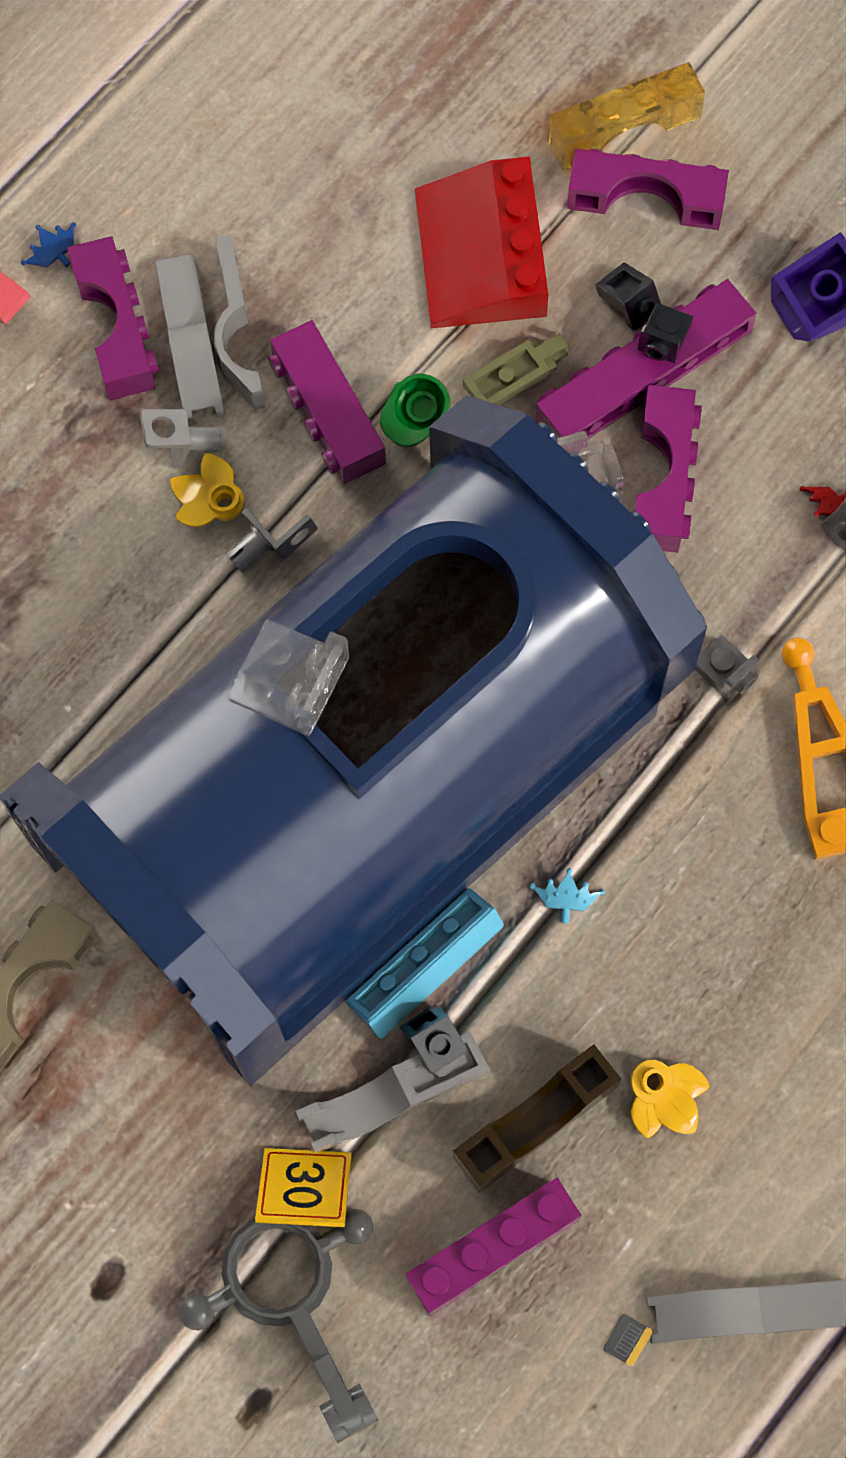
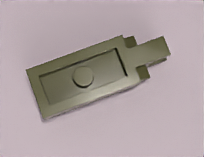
(516, 370)

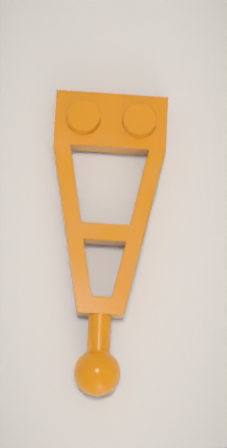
(827, 829)

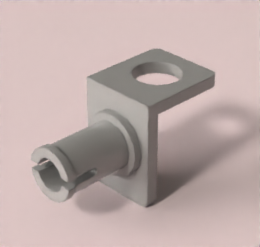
(180, 436)
(260, 540)

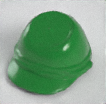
(413, 408)

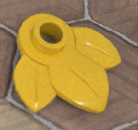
(203, 493)
(670, 1102)

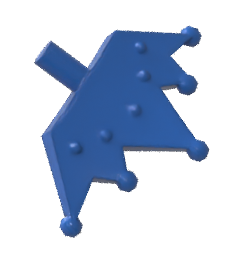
(52, 247)

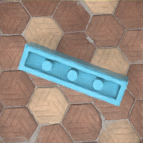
(425, 963)

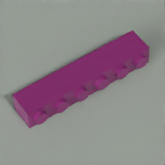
(621, 379)

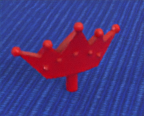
(827, 497)

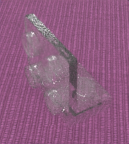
(289, 676)

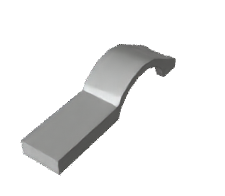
(234, 317)
(189, 335)
(388, 1097)
(749, 1310)

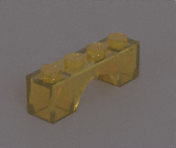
(661, 99)

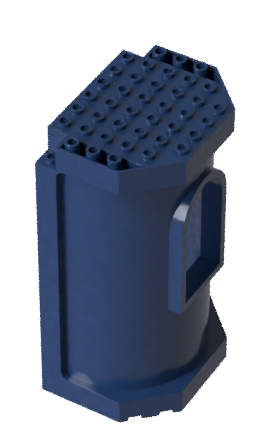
(285, 871)

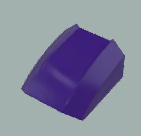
(813, 291)

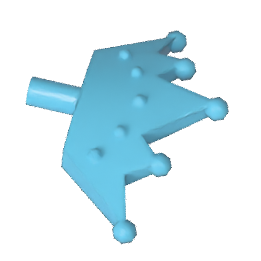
(566, 896)

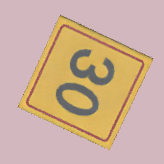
(303, 1187)

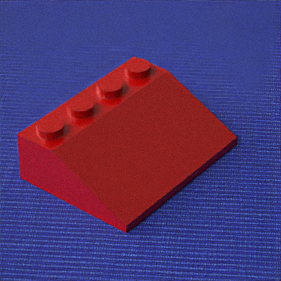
(482, 245)

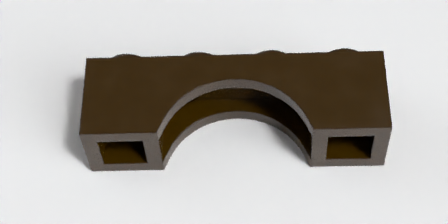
(537, 1119)

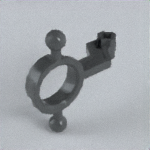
(348, 1409)

